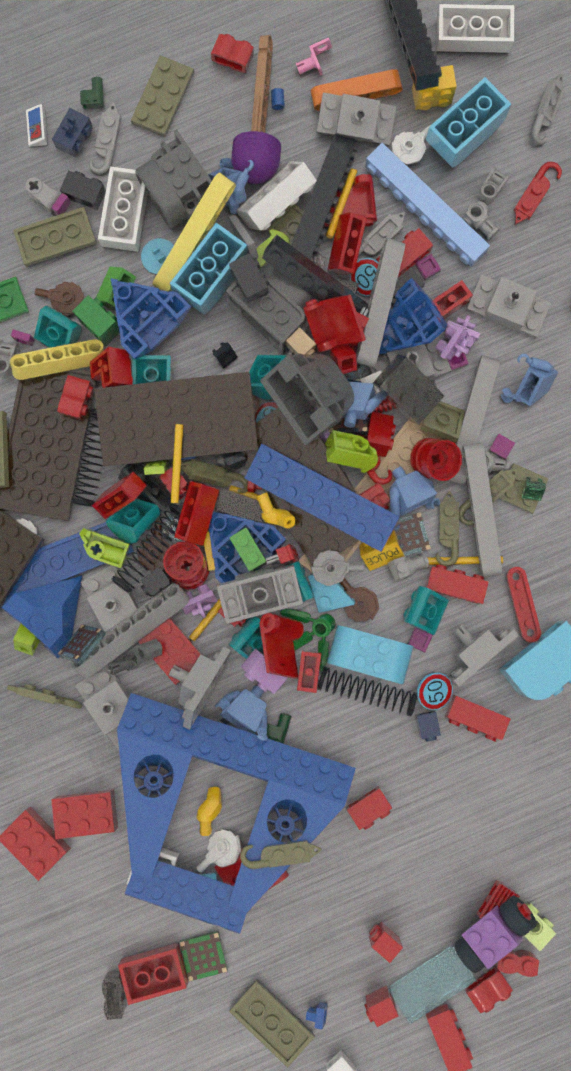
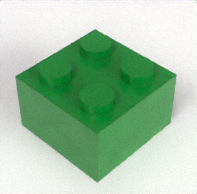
(97, 320)

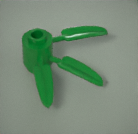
(321, 627)

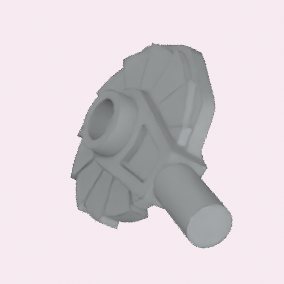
(331, 568)

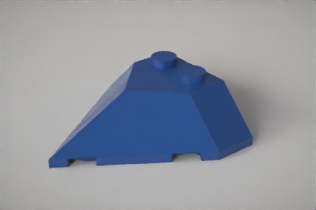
(146, 315)
(411, 320)
(225, 556)
(47, 611)

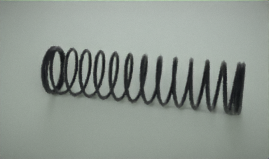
(86, 502)
(122, 583)
(412, 699)

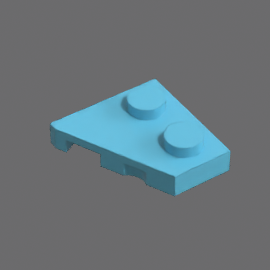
(329, 597)

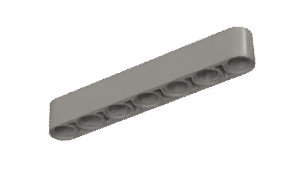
(380, 301)
(476, 408)
(482, 509)
(133, 629)

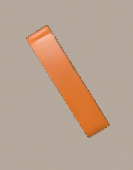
(367, 86)

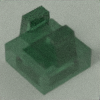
(533, 490)

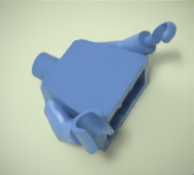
(238, 177)
(535, 382)
(364, 402)
(411, 492)
(246, 711)

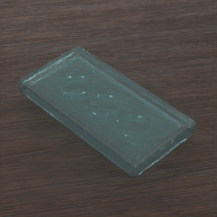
(431, 984)

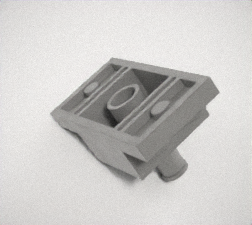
(356, 118)
(509, 305)
(424, 357)
(259, 593)
(107, 599)
(478, 651)
(199, 683)
(105, 701)

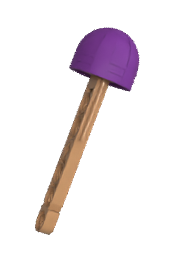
(256, 144)

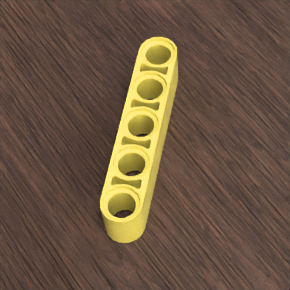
(55, 359)

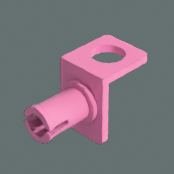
(312, 62)

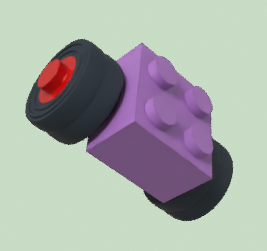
(495, 934)

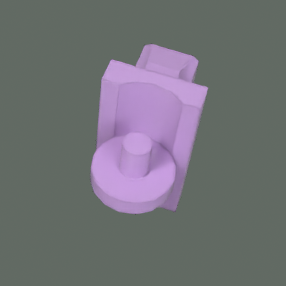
(472, 335)
(456, 344)
(200, 603)

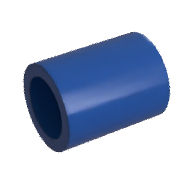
(277, 99)

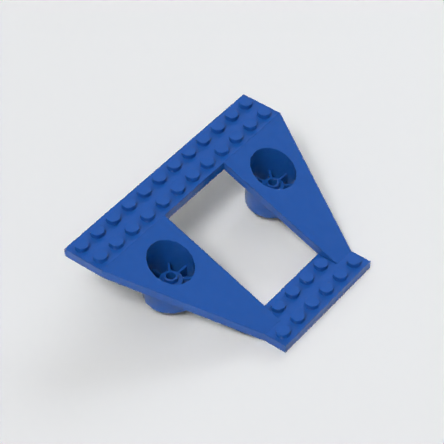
(296, 780)

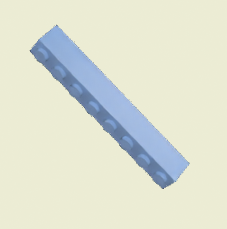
(426, 205)

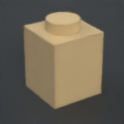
(301, 343)

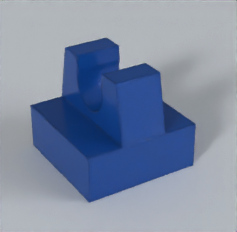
(318, 1015)

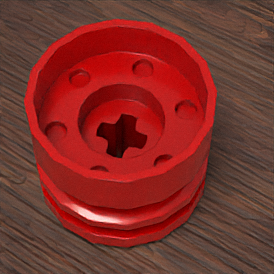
(436, 458)
(180, 557)

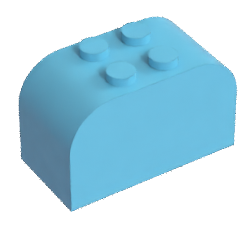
(468, 123)
(207, 270)
(370, 654)
(542, 665)

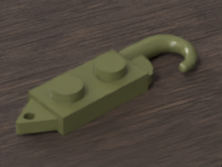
(212, 474)
(498, 485)
(449, 528)
(46, 695)
(281, 854)

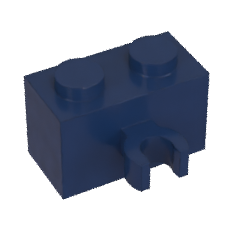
(72, 132)

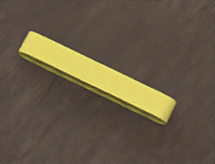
(195, 229)

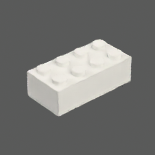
(475, 28)
(276, 196)
(123, 210)

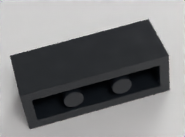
(153, 492)

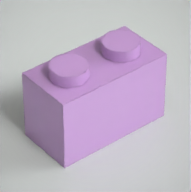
(256, 670)

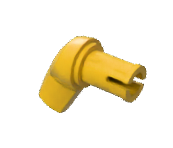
(272, 515)
(209, 810)

